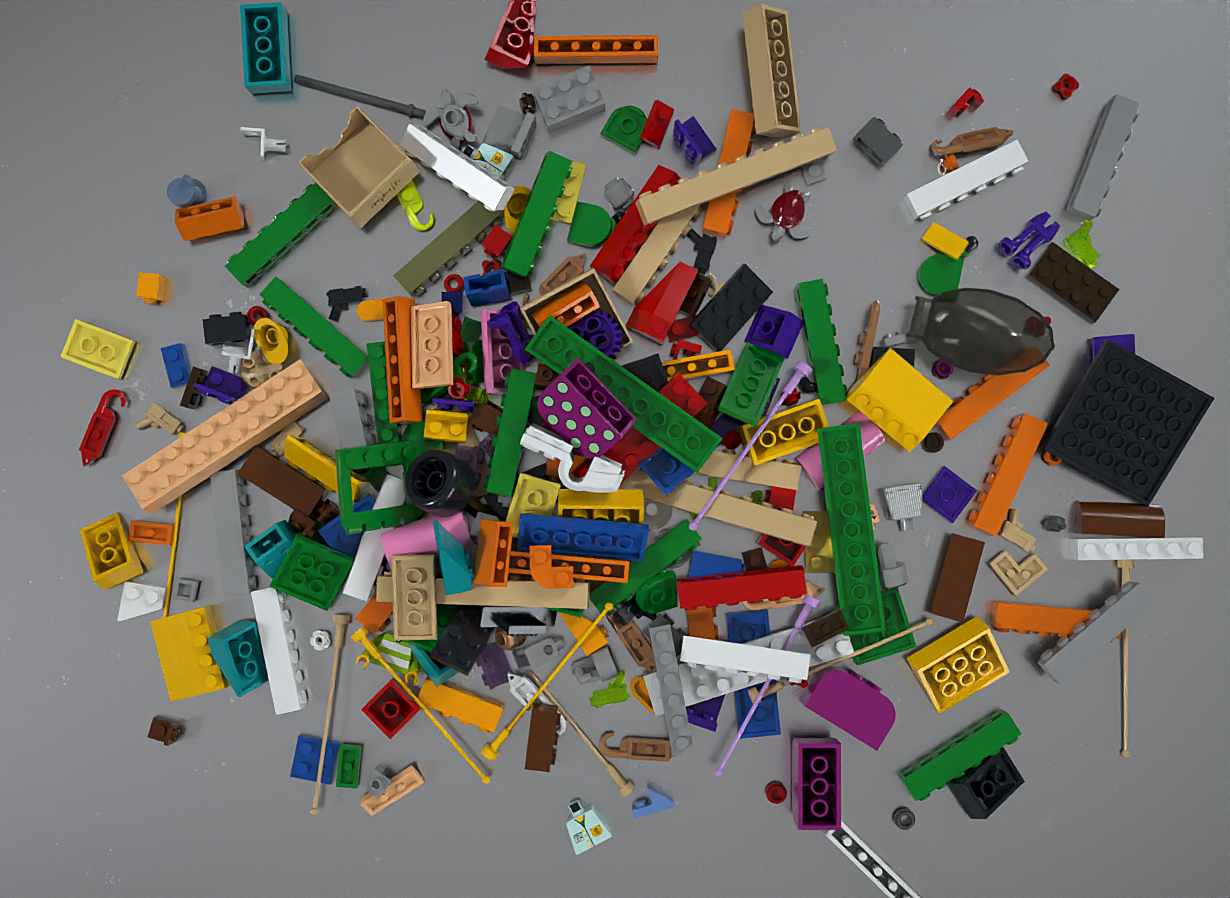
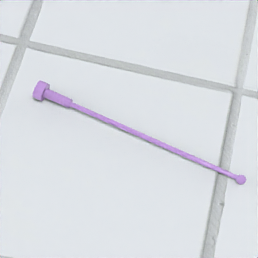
(801, 370)
(810, 603)

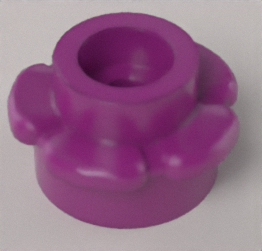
(942, 373)

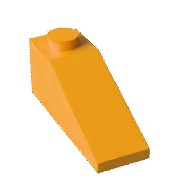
(579, 626)

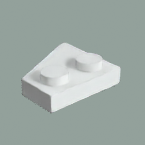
(140, 599)

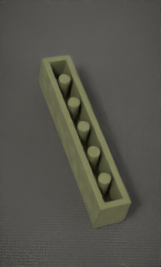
(447, 247)

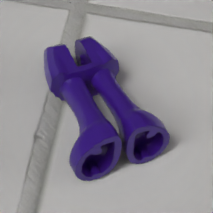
(1036, 228)
(512, 313)

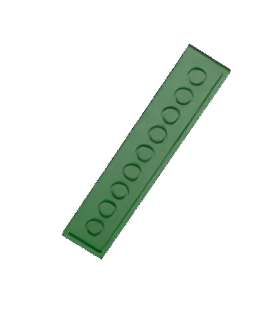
(655, 414)
(851, 528)

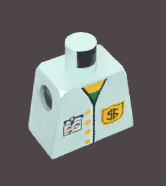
(491, 158)
(586, 827)

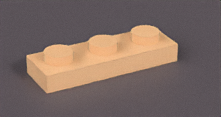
(399, 786)

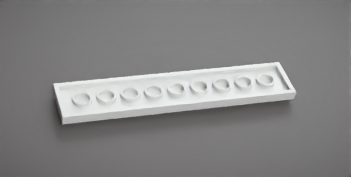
(704, 684)

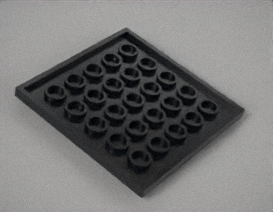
(1127, 422)

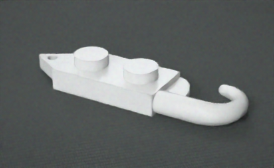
(525, 689)

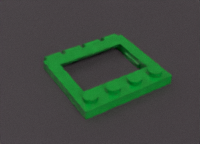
(366, 457)

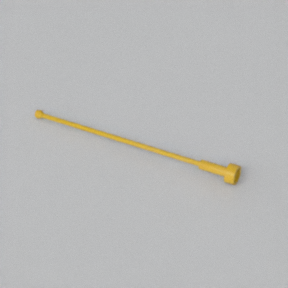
(173, 547)
(361, 636)
(490, 751)

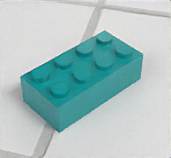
(265, 48)

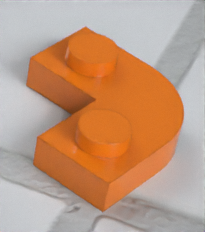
(544, 573)

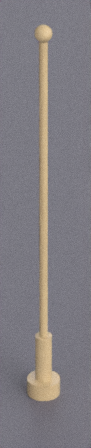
(1126, 565)
(341, 620)
(753, 692)
(625, 787)

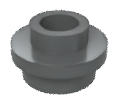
(1055, 523)
(910, 821)

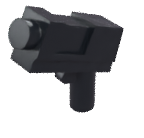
(705, 246)
(341, 297)
(629, 611)

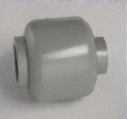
(619, 193)

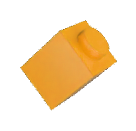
(151, 287)

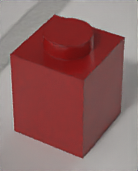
(496, 242)
(780, 497)

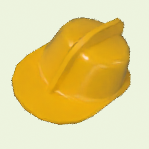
(515, 207)
(272, 340)

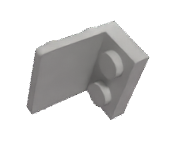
(510, 131)

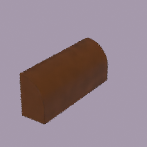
(282, 481)
(1119, 519)
(957, 577)

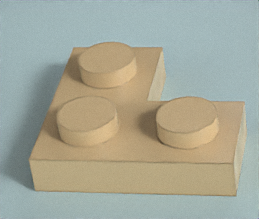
(1017, 576)

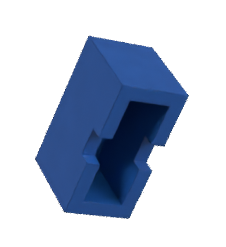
(487, 287)

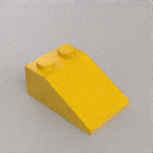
(109, 552)

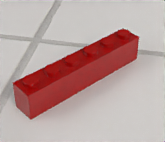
(630, 231)
(741, 586)

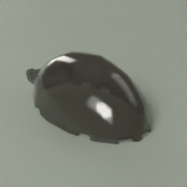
(983, 331)

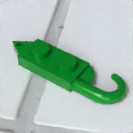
(428, 394)

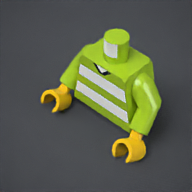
(396, 654)

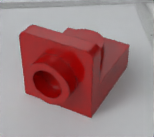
(969, 97)
(689, 349)

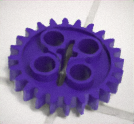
(605, 324)

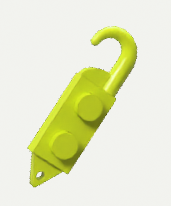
(413, 204)

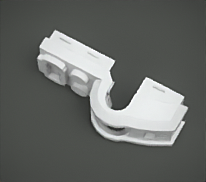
(602, 475)

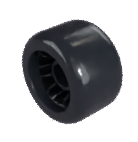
(439, 483)

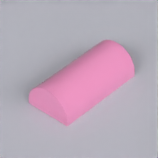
(497, 355)
(871, 440)
(420, 537)

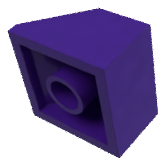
(774, 330)

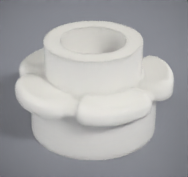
(325, 640)

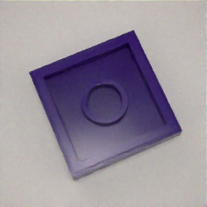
(948, 494)

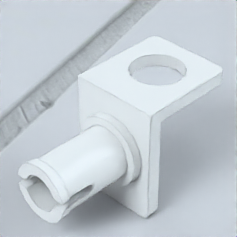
(266, 144)
(237, 353)

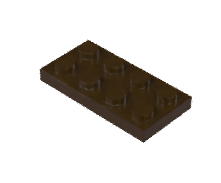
(1073, 282)

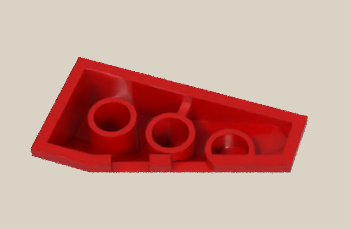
(514, 37)
(660, 306)

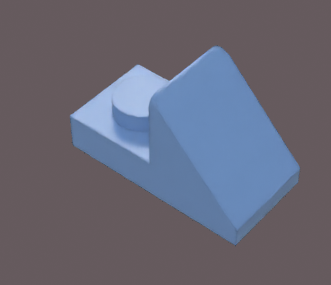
(658, 802)

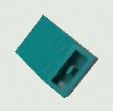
(271, 546)

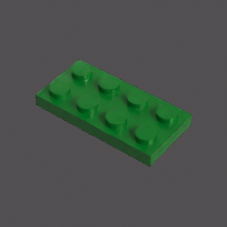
(751, 384)

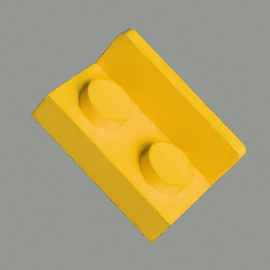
(445, 425)

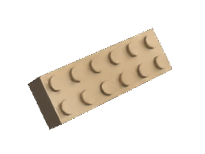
(771, 71)

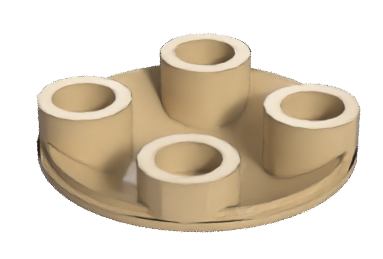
(258, 369)

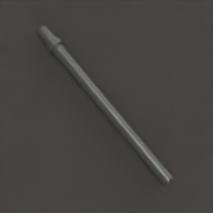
(409, 109)

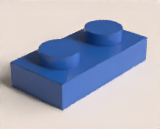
(176, 365)

